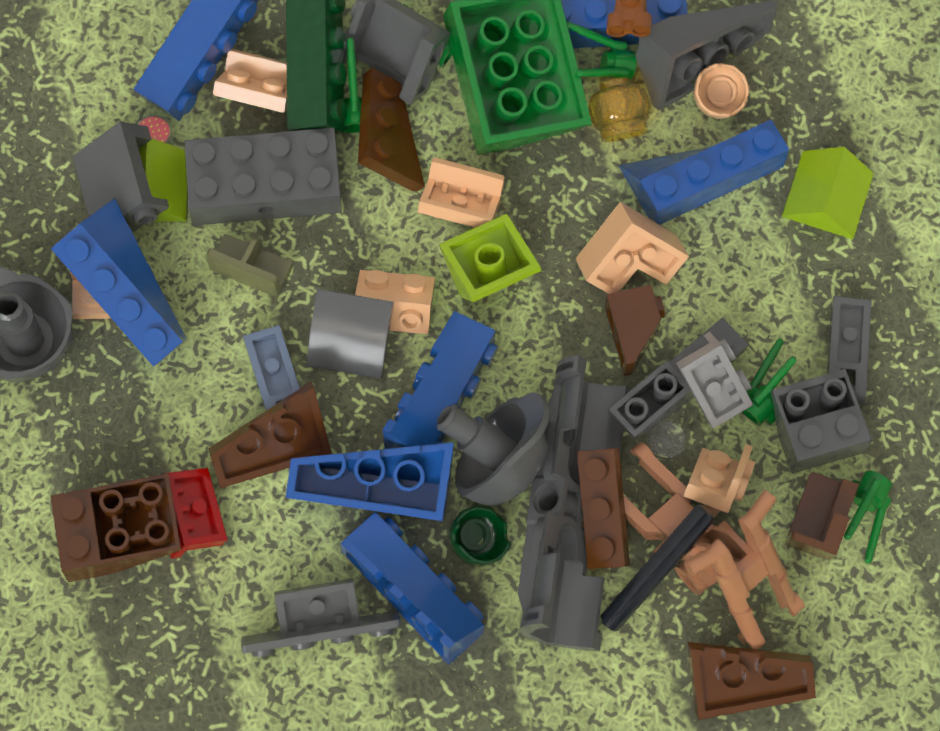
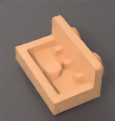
(461, 193)
(409, 292)

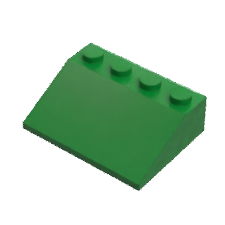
(515, 71)

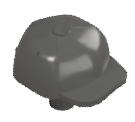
(33, 326)
(499, 450)

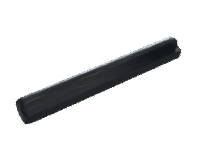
(657, 568)

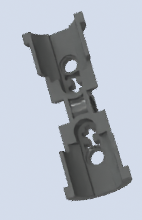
(555, 594)

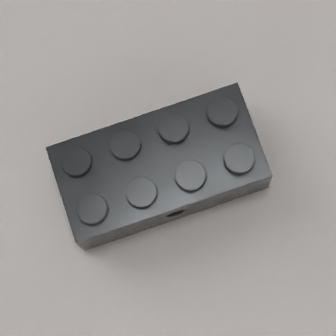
(262, 176)

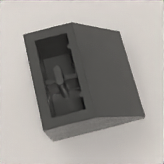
(819, 421)

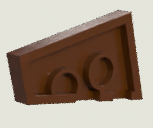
(386, 132)
(746, 679)

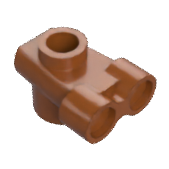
(629, 18)

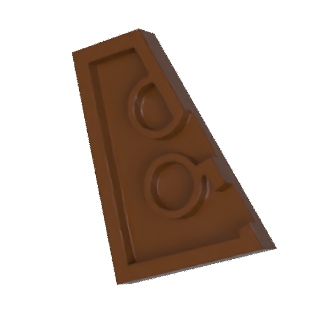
(271, 439)

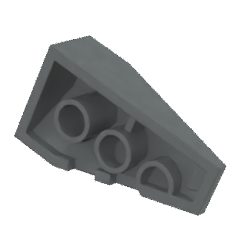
(691, 42)

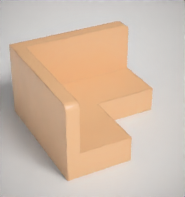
(626, 244)

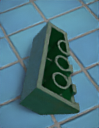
(315, 65)

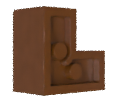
(821, 516)

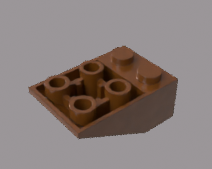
(114, 526)

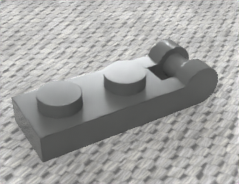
(850, 341)

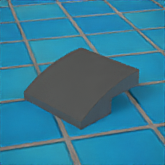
(349, 333)

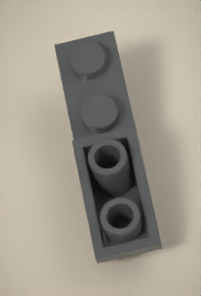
(666, 388)

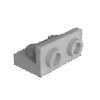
(714, 382)

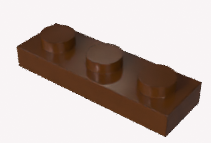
(603, 508)

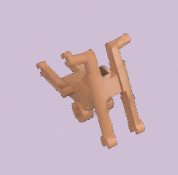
(719, 552)

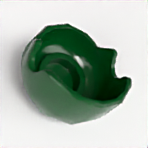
(471, 527)

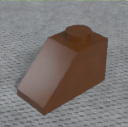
(634, 322)

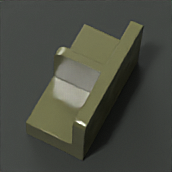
(250, 264)

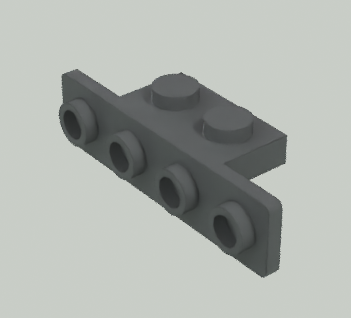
(318, 615)

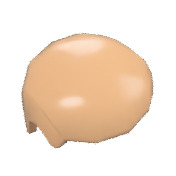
(721, 84)

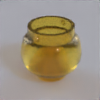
(619, 110)

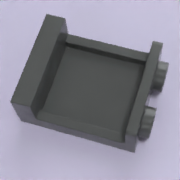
(397, 44)
(114, 169)

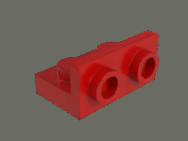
(196, 511)

